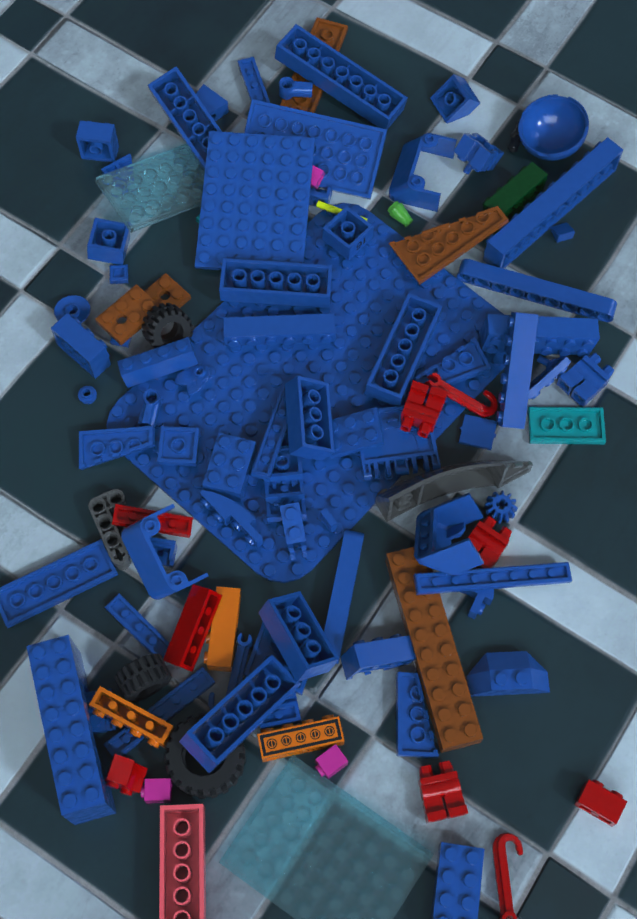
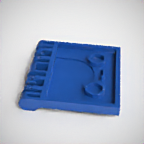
(399, 448)

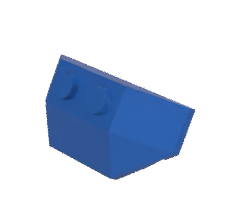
(507, 675)

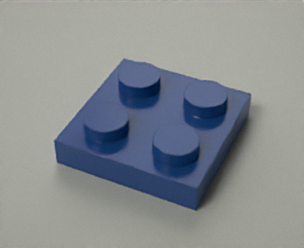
(178, 446)

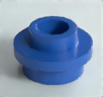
(87, 399)

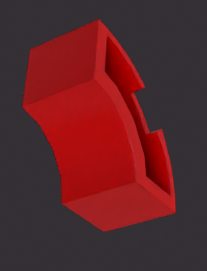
(125, 774)

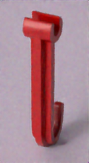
(462, 398)
(502, 873)

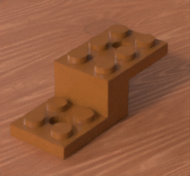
(135, 306)

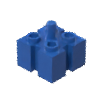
(478, 153)

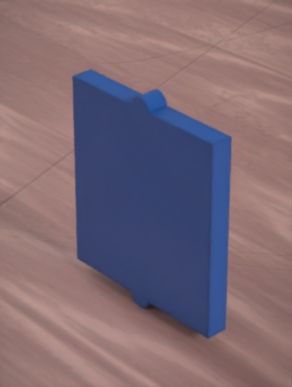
(477, 432)

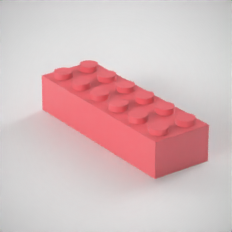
(182, 862)

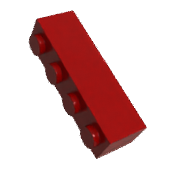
(192, 627)

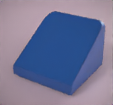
(562, 232)

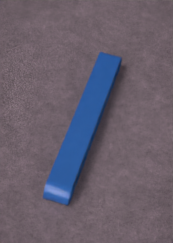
(537, 290)

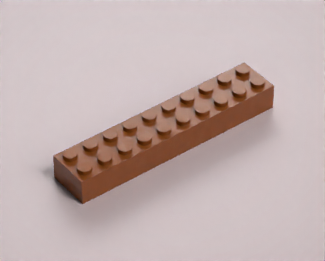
(435, 654)

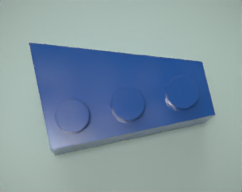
(377, 655)

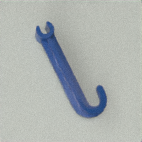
(238, 666)

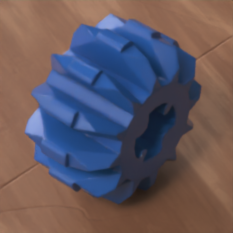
(500, 514)

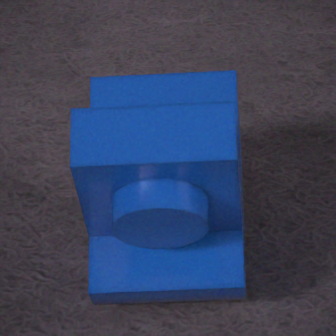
(480, 596)

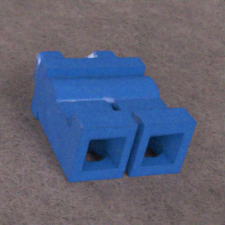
(585, 379)

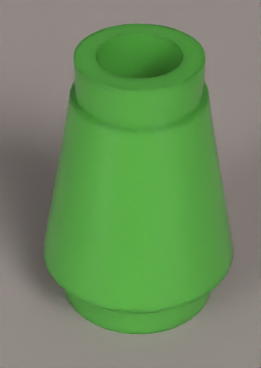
(400, 213)

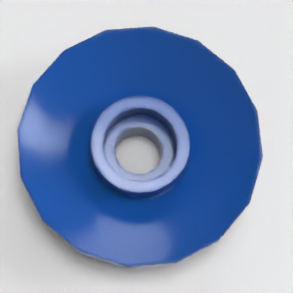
(70, 305)

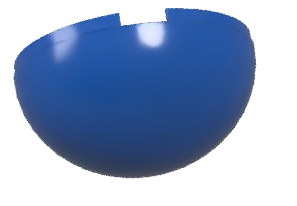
(553, 127)

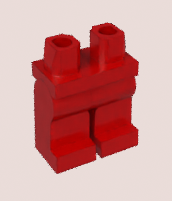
(422, 416)
(489, 541)
(440, 786)

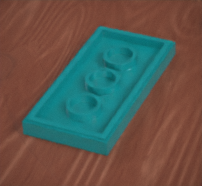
(566, 425)

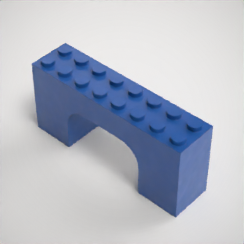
(68, 730)

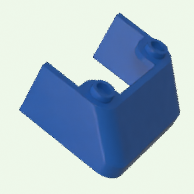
(409, 188)
(438, 527)
(146, 561)

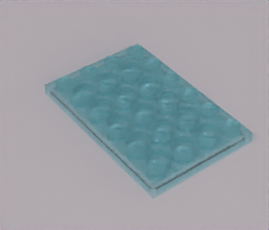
(154, 187)

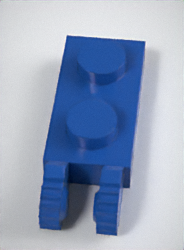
(293, 527)

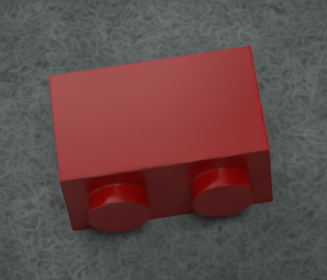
(601, 802)

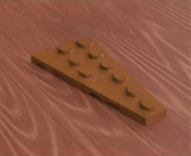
(441, 245)

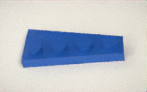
(460, 365)
(109, 444)
(412, 723)

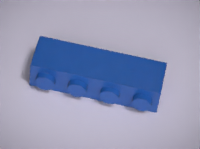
(157, 362)

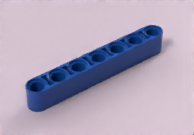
(343, 589)

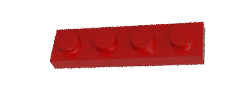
(170, 523)

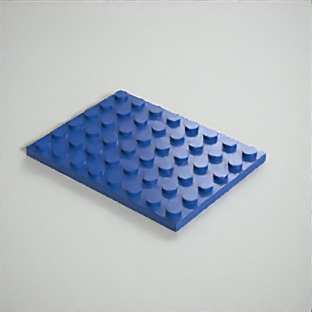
(254, 198)

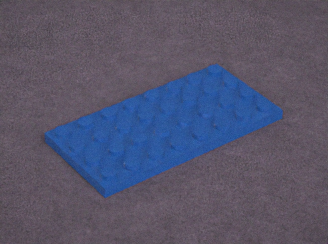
(342, 149)

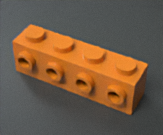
(131, 716)

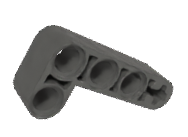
(111, 532)

